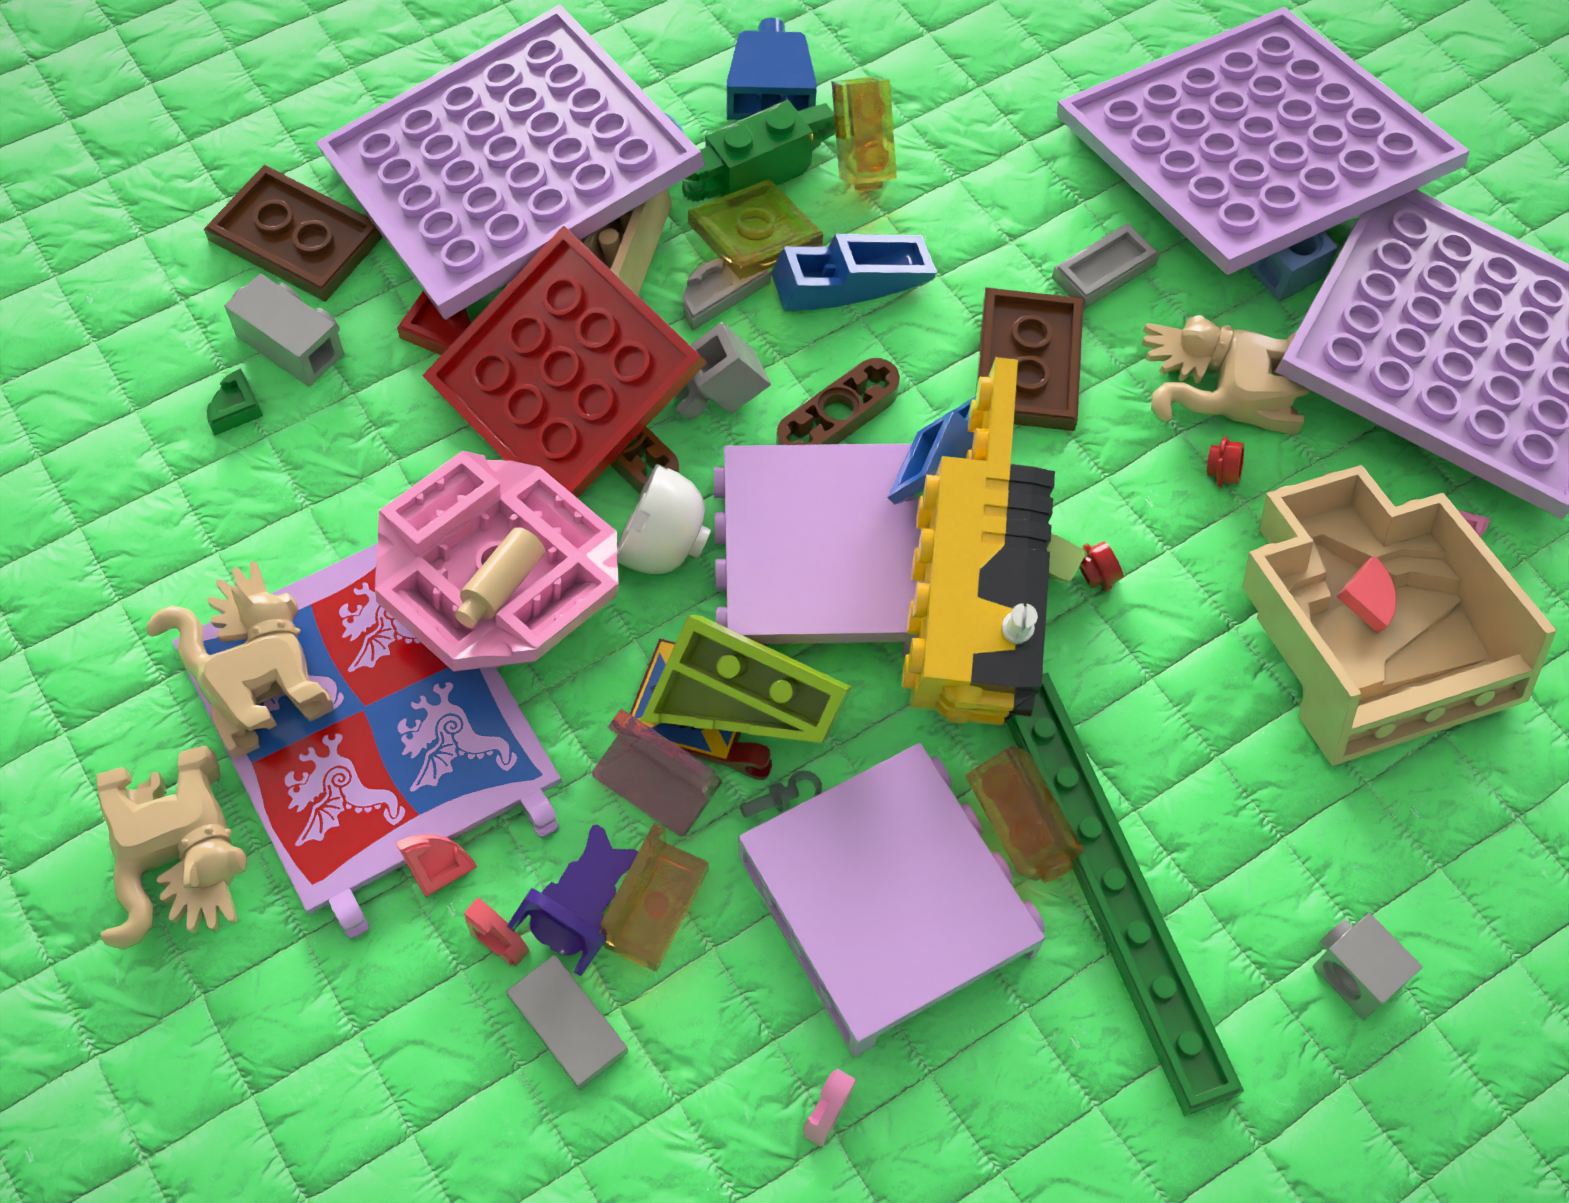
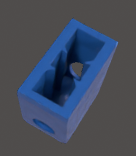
(769, 70)

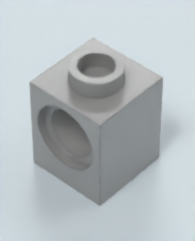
(1365, 964)

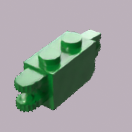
(758, 148)

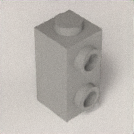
(285, 328)

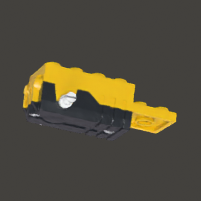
(981, 572)

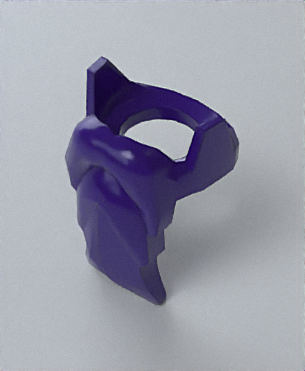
(570, 911)

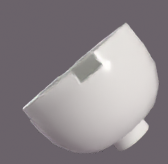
(664, 525)

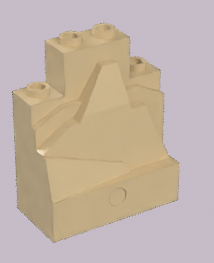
(1460, 628)

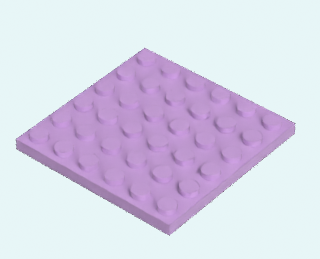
(1260, 138)
(503, 154)
(1448, 343)

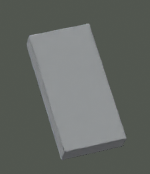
(1105, 265)
(567, 1022)

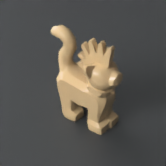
(1244, 374)
(253, 671)
(159, 829)

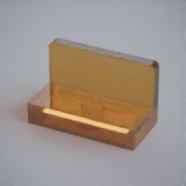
(652, 900)

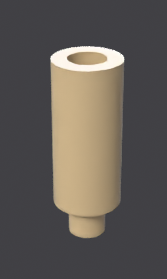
(499, 577)

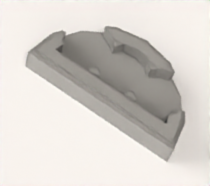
(715, 289)

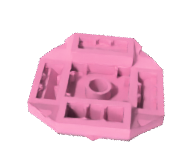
(450, 526)

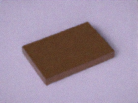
(294, 232)
(1046, 341)

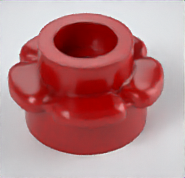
(1226, 462)
(1100, 566)

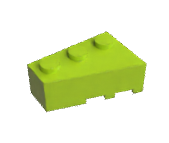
(743, 686)

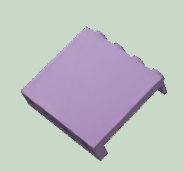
(815, 544)
(889, 895)

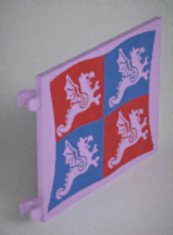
(396, 755)

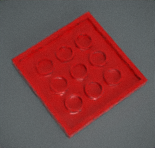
(564, 366)

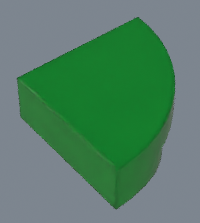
(232, 404)

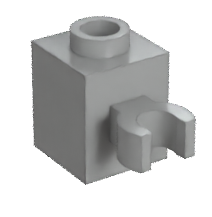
(729, 376)

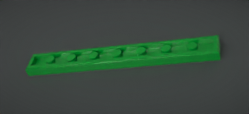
(1128, 913)

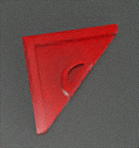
(428, 328)

